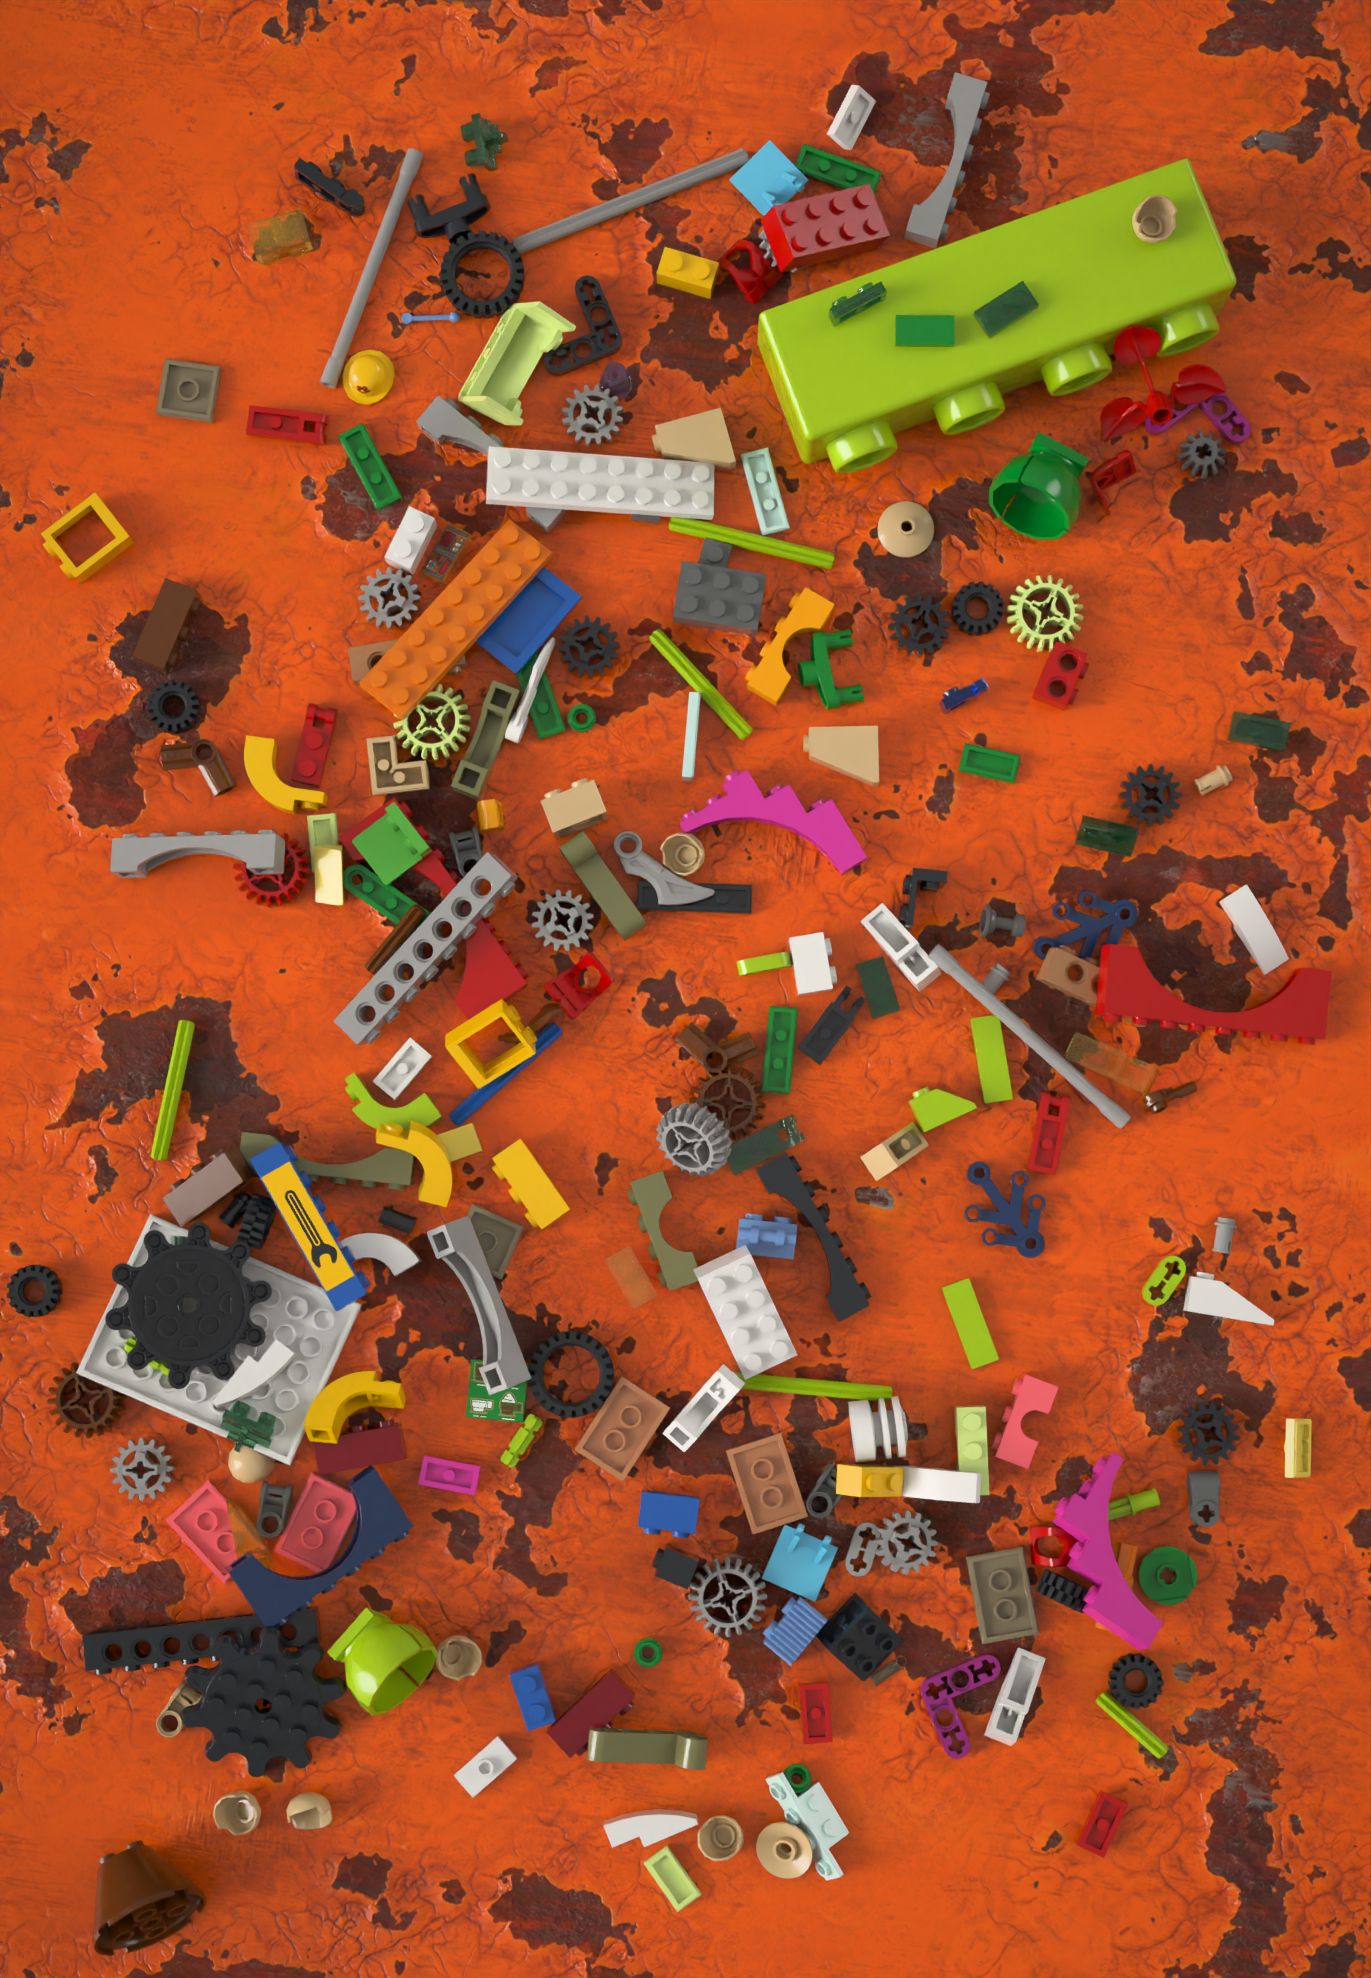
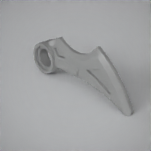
(668, 886)

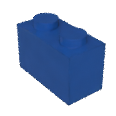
(669, 1513)
(533, 1696)

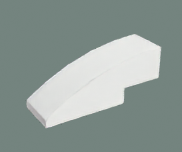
(1254, 929)
(901, 947)
(255, 1375)
(941, 1484)
(1015, 1697)
(648, 1825)

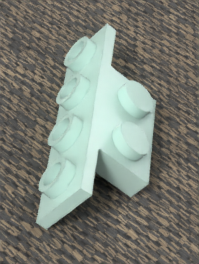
(815, 1817)

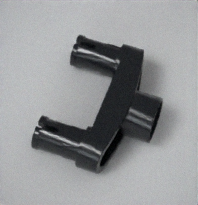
(454, 220)

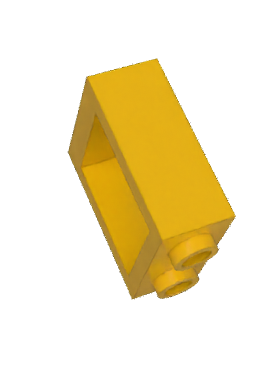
(100, 558)
(467, 1059)

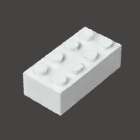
(745, 1312)

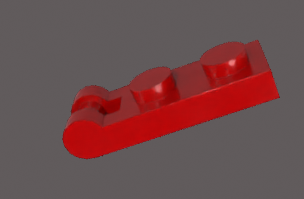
(286, 425)
(314, 746)
(1048, 1134)

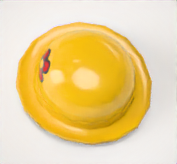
(368, 377)

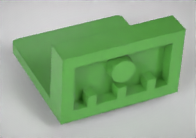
(391, 845)

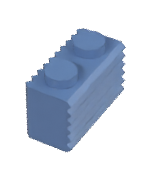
(794, 1629)

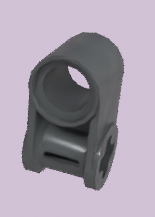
(466, 848)
(824, 1487)
(1203, 1489)
(274, 1506)

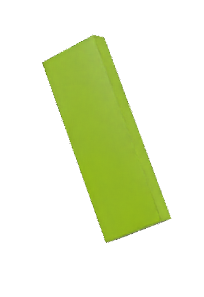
(991, 1059)
(970, 1323)

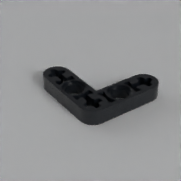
(593, 339)

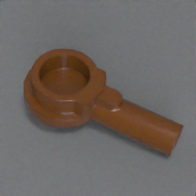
(1157, 1100)

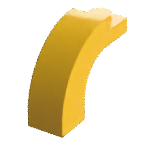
(261, 769)
(430, 1151)
(346, 1396)

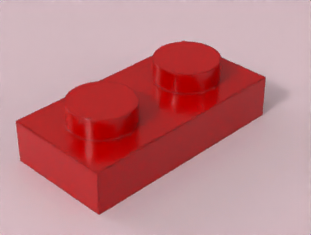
(815, 1712)
(1102, 1823)

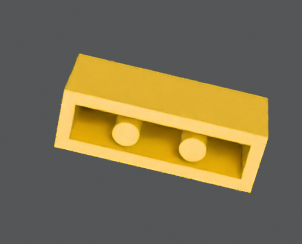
(530, 1185)

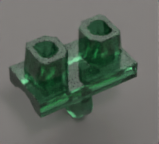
(487, 141)
(246, 1431)

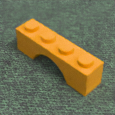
(807, 616)

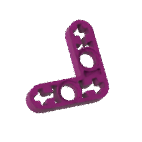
(1225, 430)
(944, 1699)

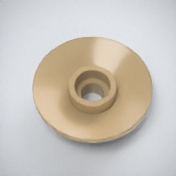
(905, 543)
(776, 1857)

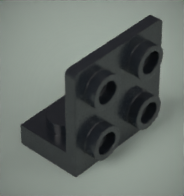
(928, 881)
(858, 1637)

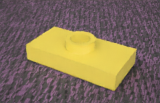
(1298, 1448)

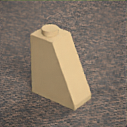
(696, 439)
(846, 750)

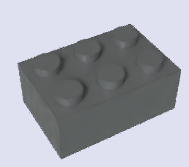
(719, 598)

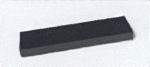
(726, 900)

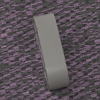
(855, 1547)

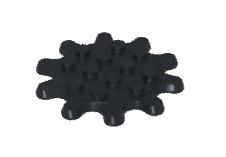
(156, 1297)
(263, 1673)

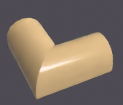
(388, 774)

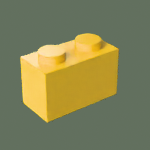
(687, 272)
(869, 1480)

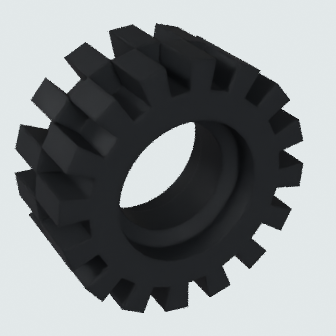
(983, 592)
(168, 690)
(257, 1221)
(17, 1295)
(1062, 1590)
(1118, 1675)

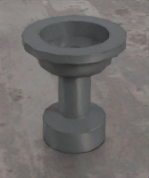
(990, 921)

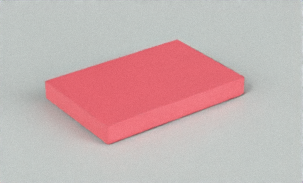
(318, 1524)
(206, 1528)

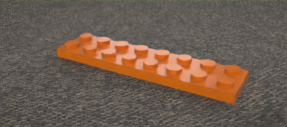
(456, 619)

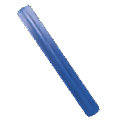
(482, 1095)

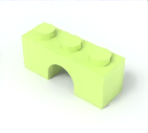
(972, 1442)

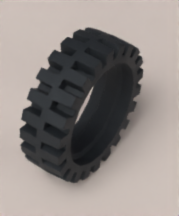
(482, 241)
(546, 1399)

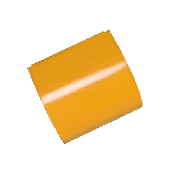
(490, 815)

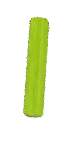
(1132, 1724)

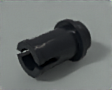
(235, 1209)
(397, 1220)

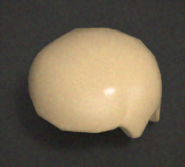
(1154, 219)
(683, 853)
(250, 1465)
(458, 1657)
(309, 1811)
(237, 1812)
(720, 1838)

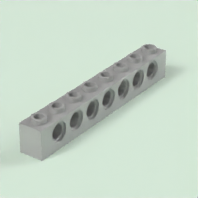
(353, 1018)

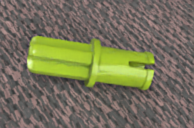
(1133, 1504)

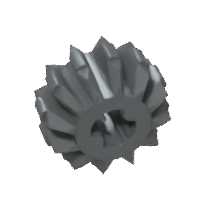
(1191, 449)

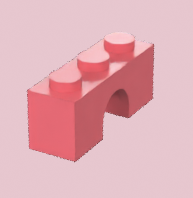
(1029, 1396)

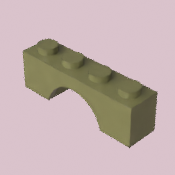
(487, 741)
(651, 1196)

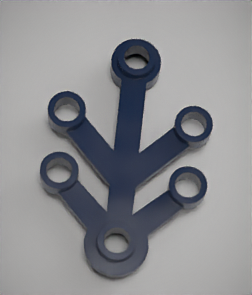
(1090, 926)
(1008, 1213)

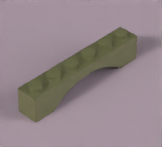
(386, 1166)

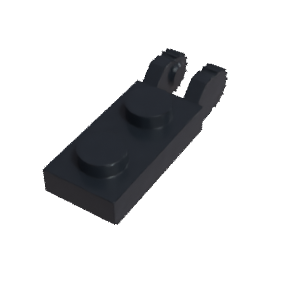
(328, 188)
(829, 1028)

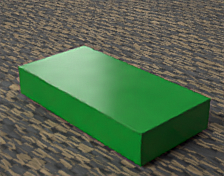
(924, 330)
(989, 763)

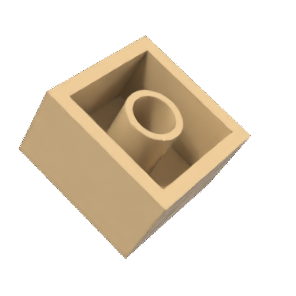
(574, 808)

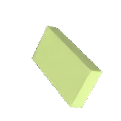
(322, 831)
(672, 1878)

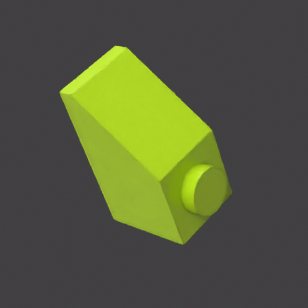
(937, 1107)

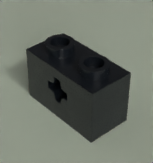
(675, 1565)

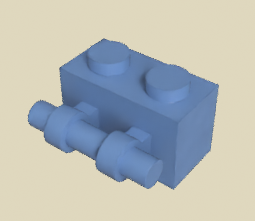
(767, 1238)

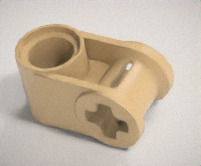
(181, 1698)

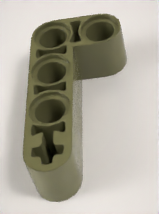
(602, 885)
(648, 1746)

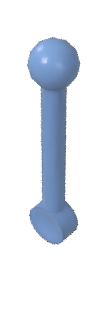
(407, 318)

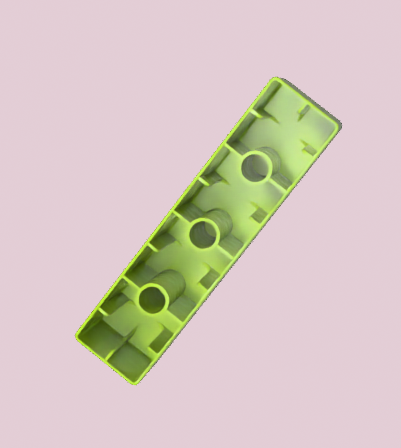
(1081, 261)

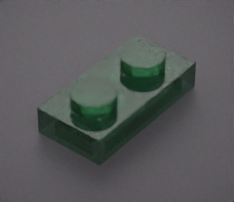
(867, 297)
(1006, 309)
(1258, 731)
(1106, 836)
(877, 987)

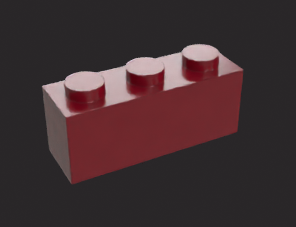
(362, 1448)
(592, 1710)

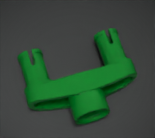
(819, 673)

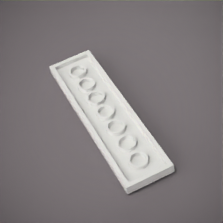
(600, 483)

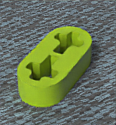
(764, 963)
(1169, 1284)

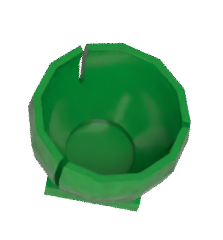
(1045, 490)

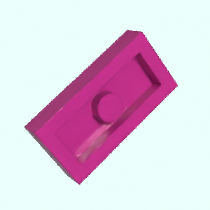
(449, 1475)

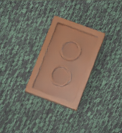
(622, 1428)
(766, 1483)

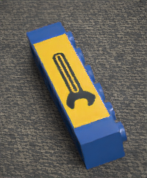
(310, 1226)

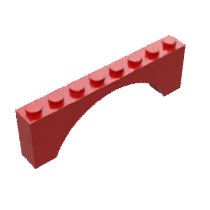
(488, 969)
(1133, 993)

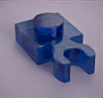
(954, 697)

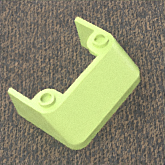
(510, 359)

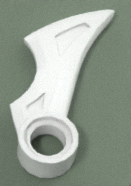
(519, 719)

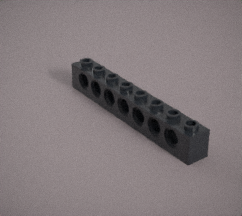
(97, 1643)

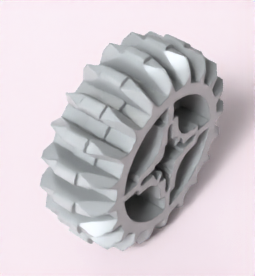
(694, 1139)
(740, 1592)

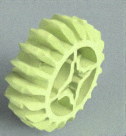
(1033, 607)
(442, 714)

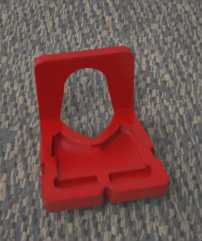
(755, 279)
(1111, 473)
(566, 989)
(1063, 1557)

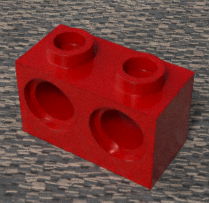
(1055, 674)

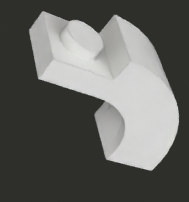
(388, 1249)
(703, 1408)

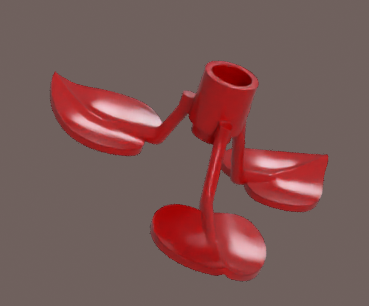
(1194, 385)

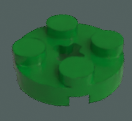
(1180, 1585)

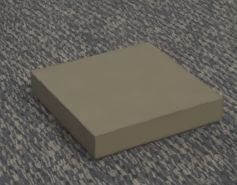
(188, 391)
(496, 1237)

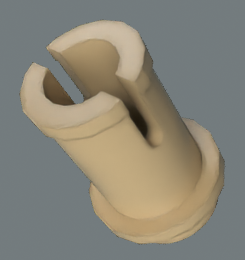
(1213, 780)

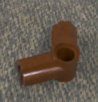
(187, 756)
(700, 1046)

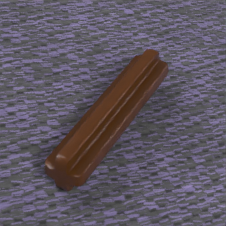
(395, 939)

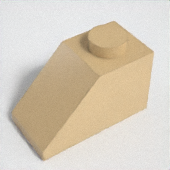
(894, 1151)

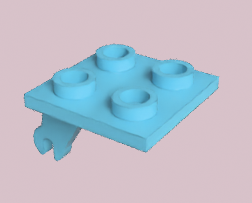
(768, 179)
(800, 1562)

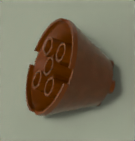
(140, 1900)

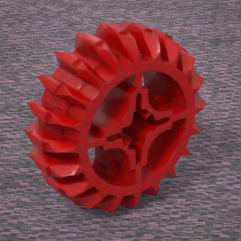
(285, 890)

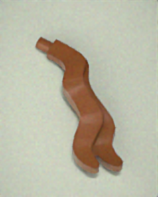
(536, 1023)

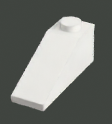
(1217, 1299)

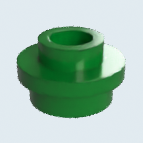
(581, 709)
(651, 1661)
(803, 1773)

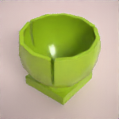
(372, 1656)

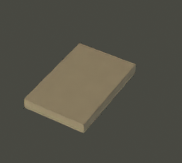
(1002, 1595)

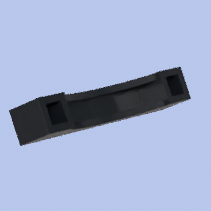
(845, 1293)

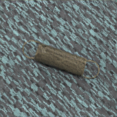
(885, 1672)

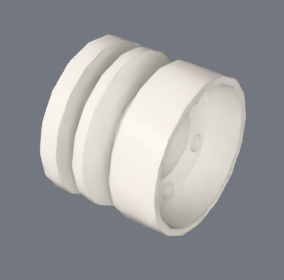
(877, 1429)

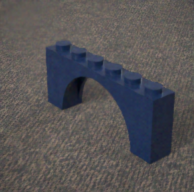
(377, 1524)

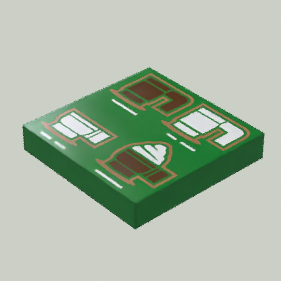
(501, 1406)

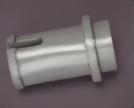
(995, 978)
(1224, 1235)

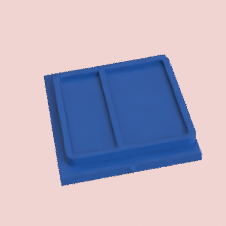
(529, 620)

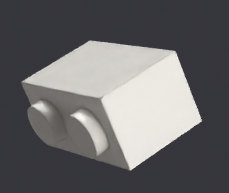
(411, 540)
(811, 963)

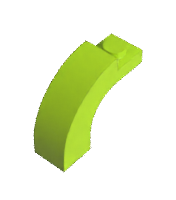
(372, 1113)

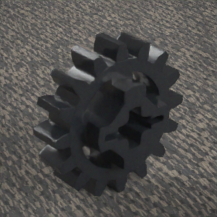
(930, 629)
(601, 652)
(1158, 803)
(1202, 1445)

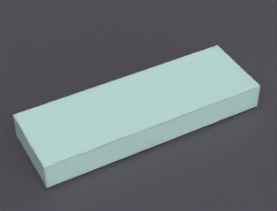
(765, 492)
(691, 736)

